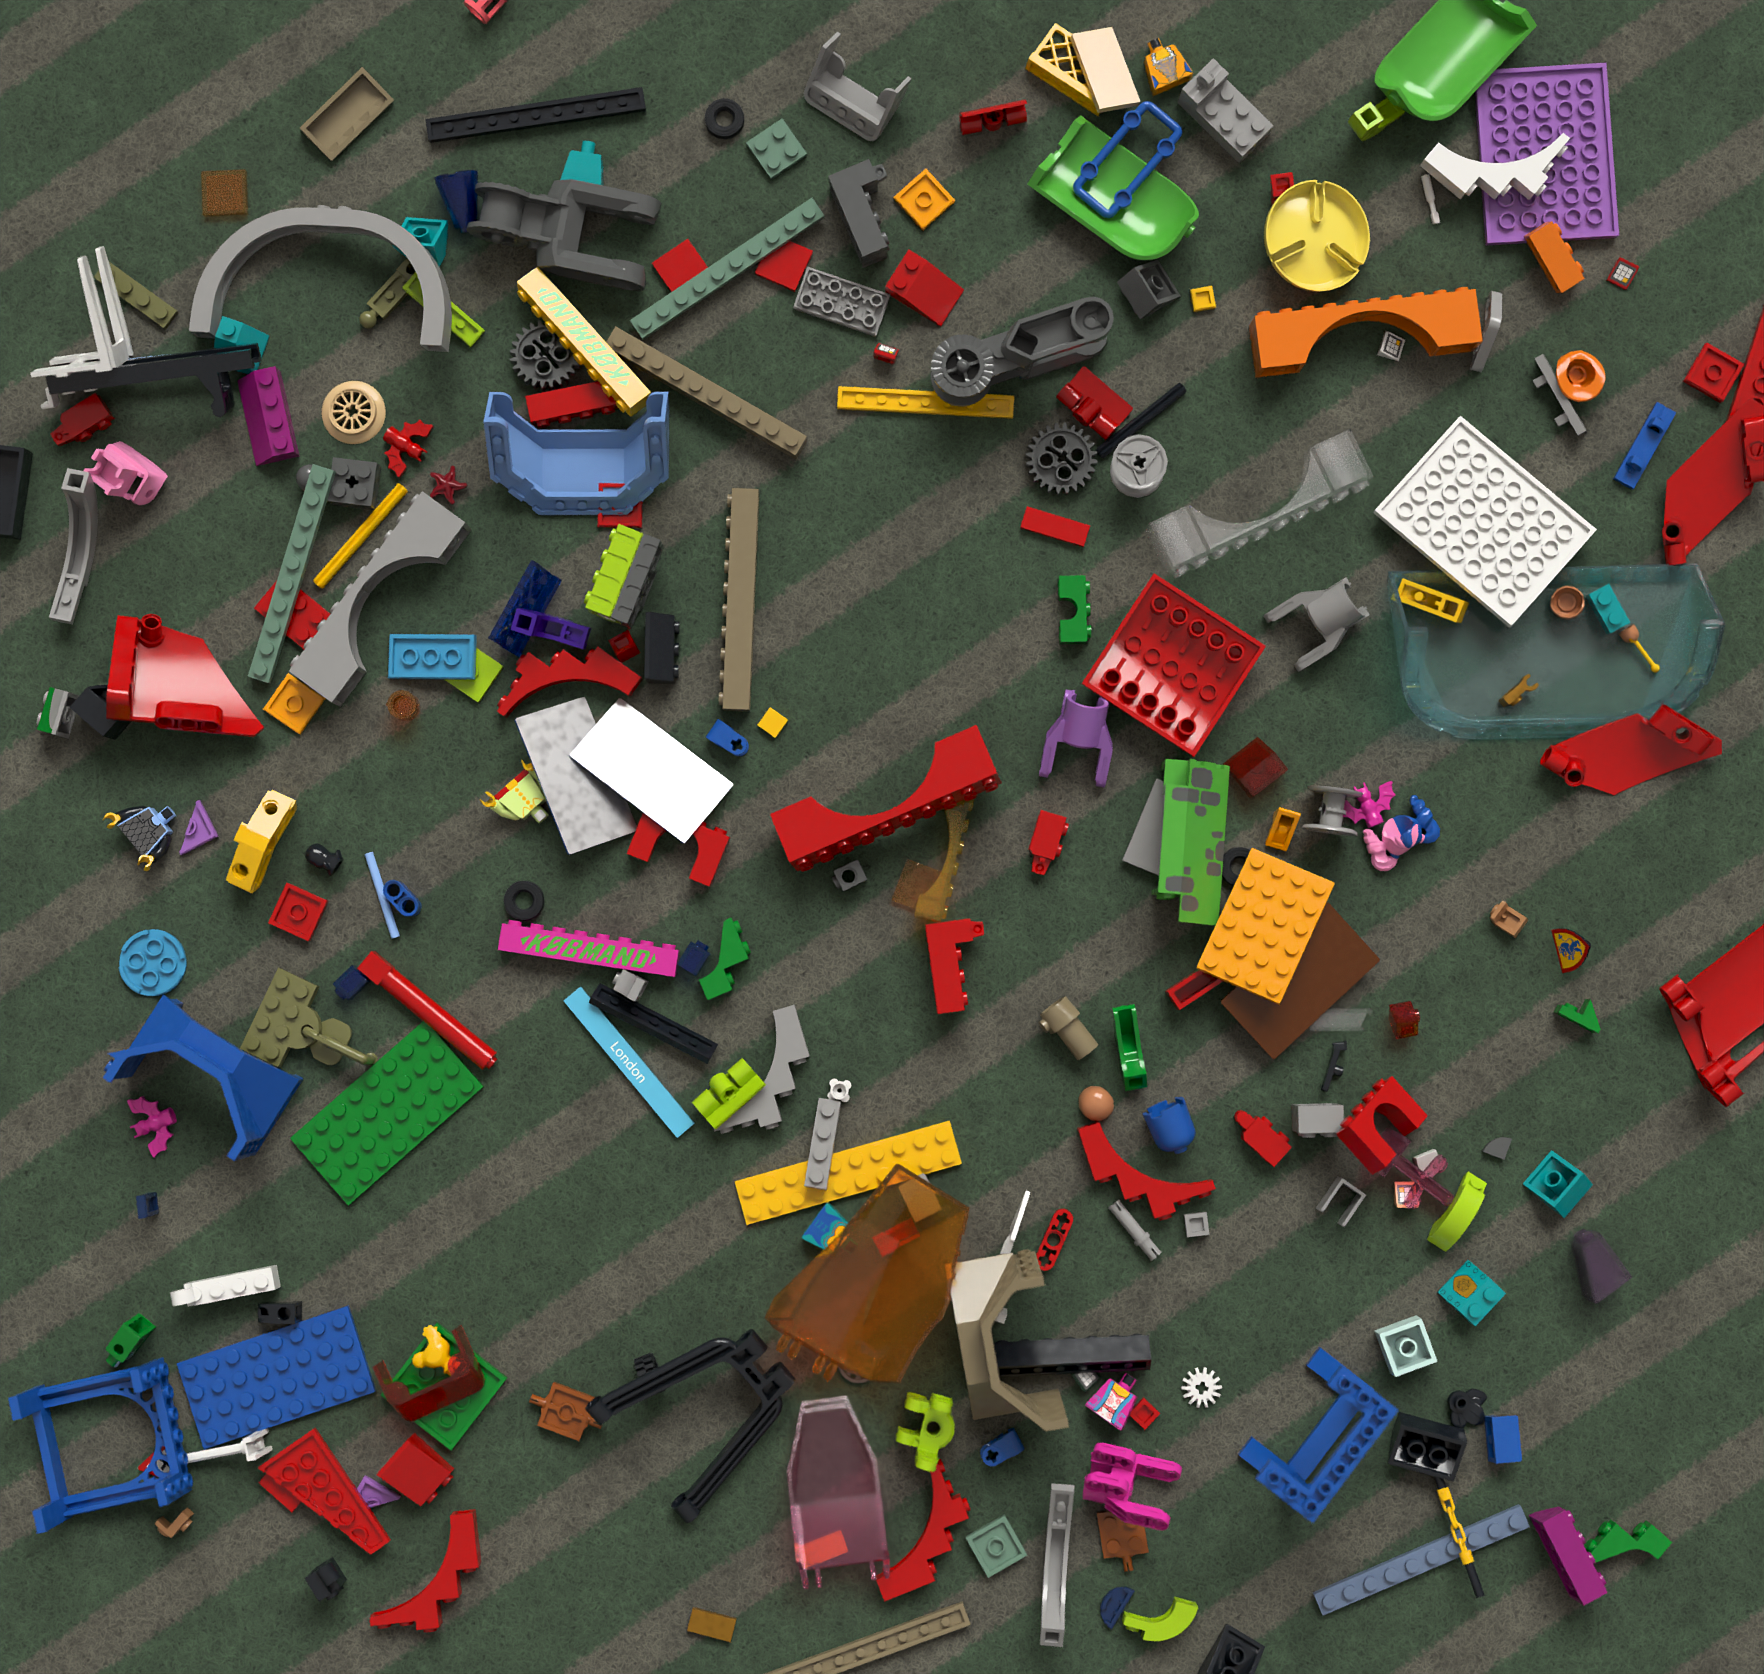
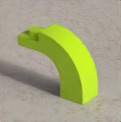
(1373, 119)
(1459, 1214)

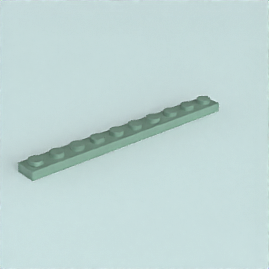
(727, 268)
(291, 573)

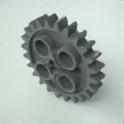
(530, 366)
(1073, 443)

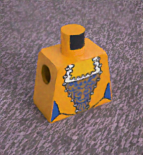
(1165, 67)

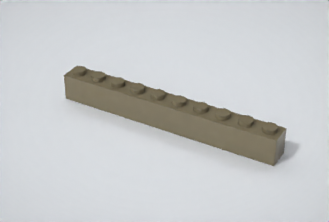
(707, 393)
(740, 599)

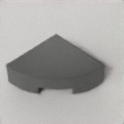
(1498, 1147)

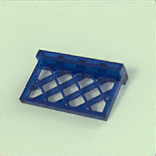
(533, 598)

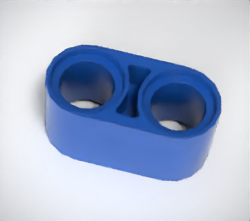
(402, 898)

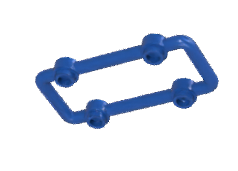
(1123, 197)

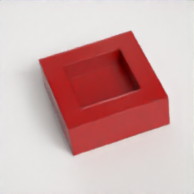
(1144, 1413)

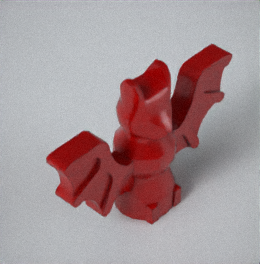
(401, 442)

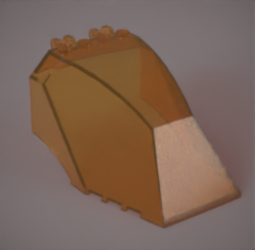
(877, 1284)

